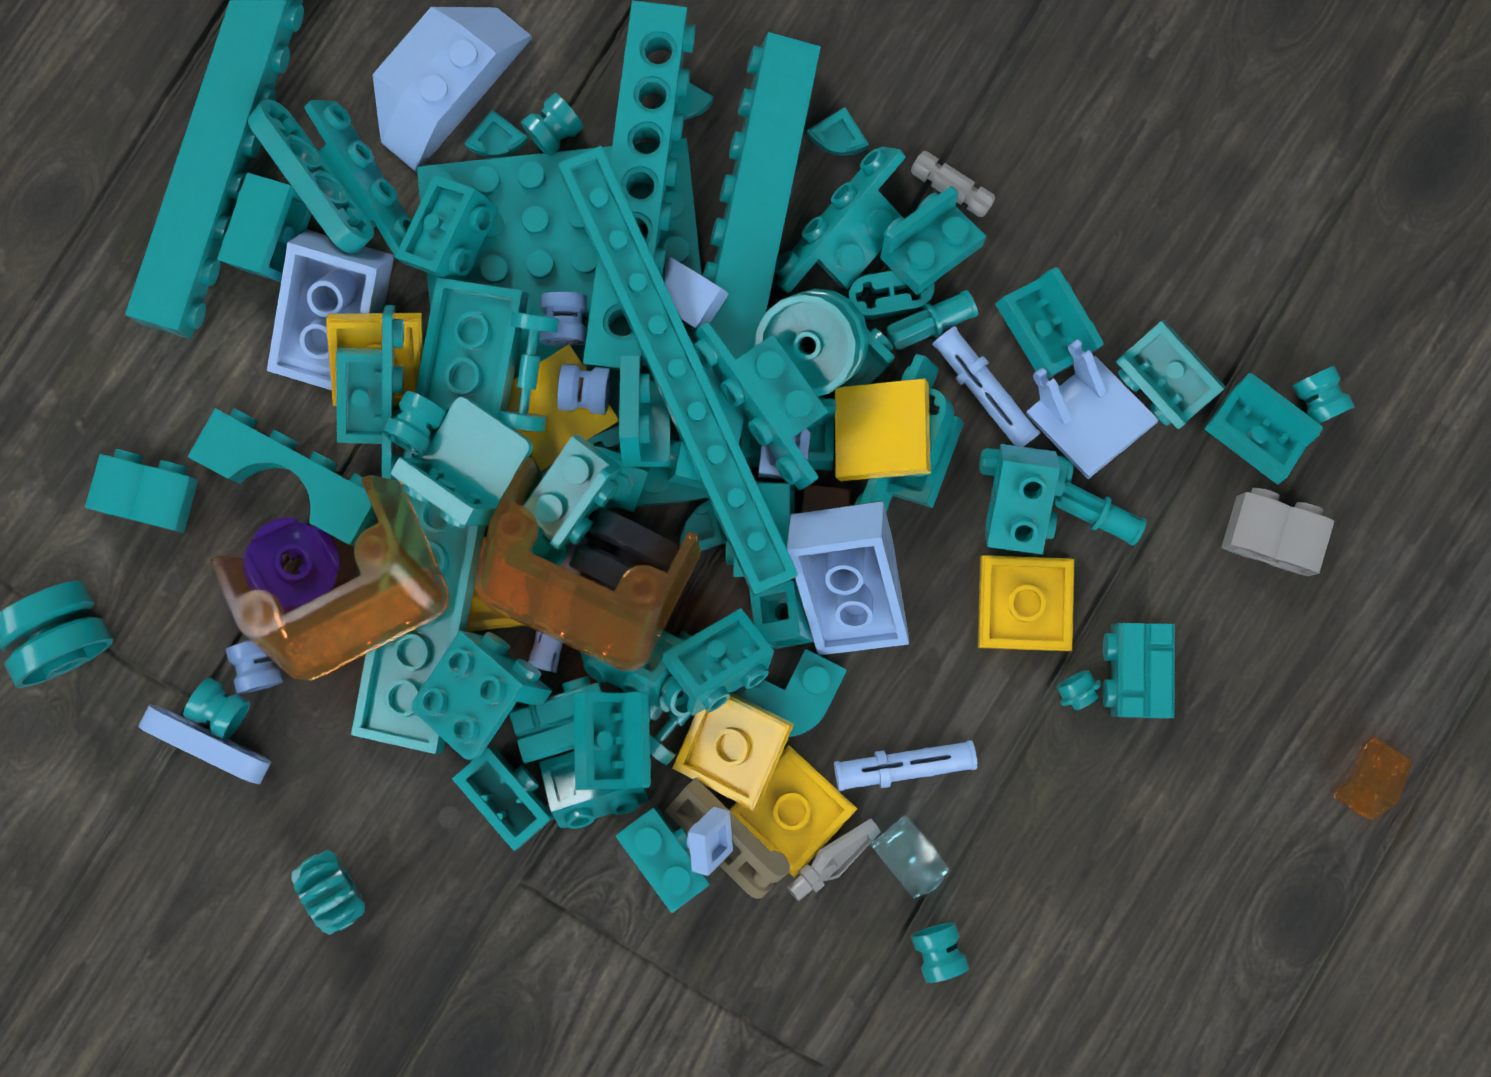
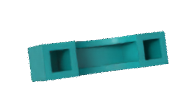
(239, 451)

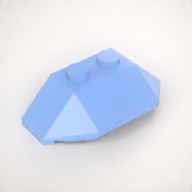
(441, 76)

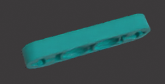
(310, 176)

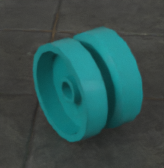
(835, 327)
(51, 633)

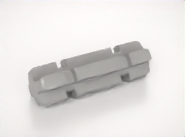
(942, 177)

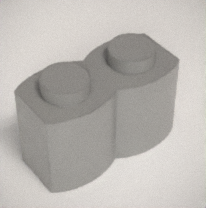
(1277, 532)

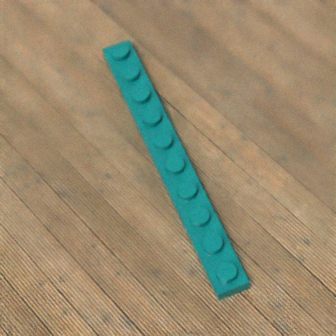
(677, 371)

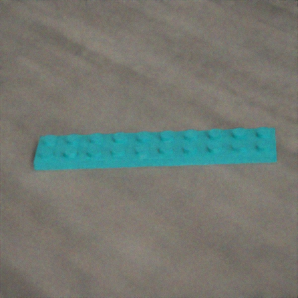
(472, 356)

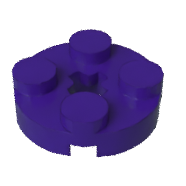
(298, 540)

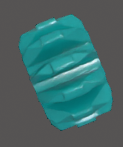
(328, 892)

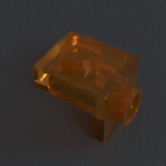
(1375, 780)

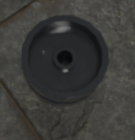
(629, 547)

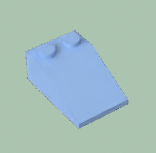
(316, 283)
(848, 578)

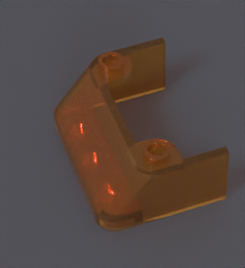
(391, 597)
(565, 606)

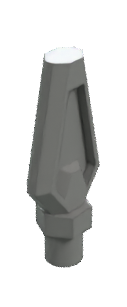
(833, 859)

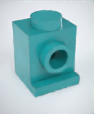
(767, 619)

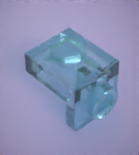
(910, 858)

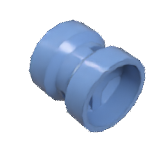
(569, 309)
(594, 391)
(253, 668)

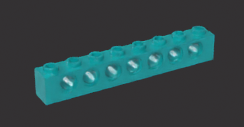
(649, 29)

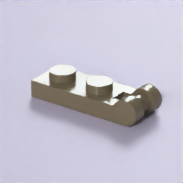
(750, 861)

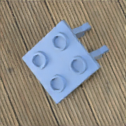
(1090, 413)

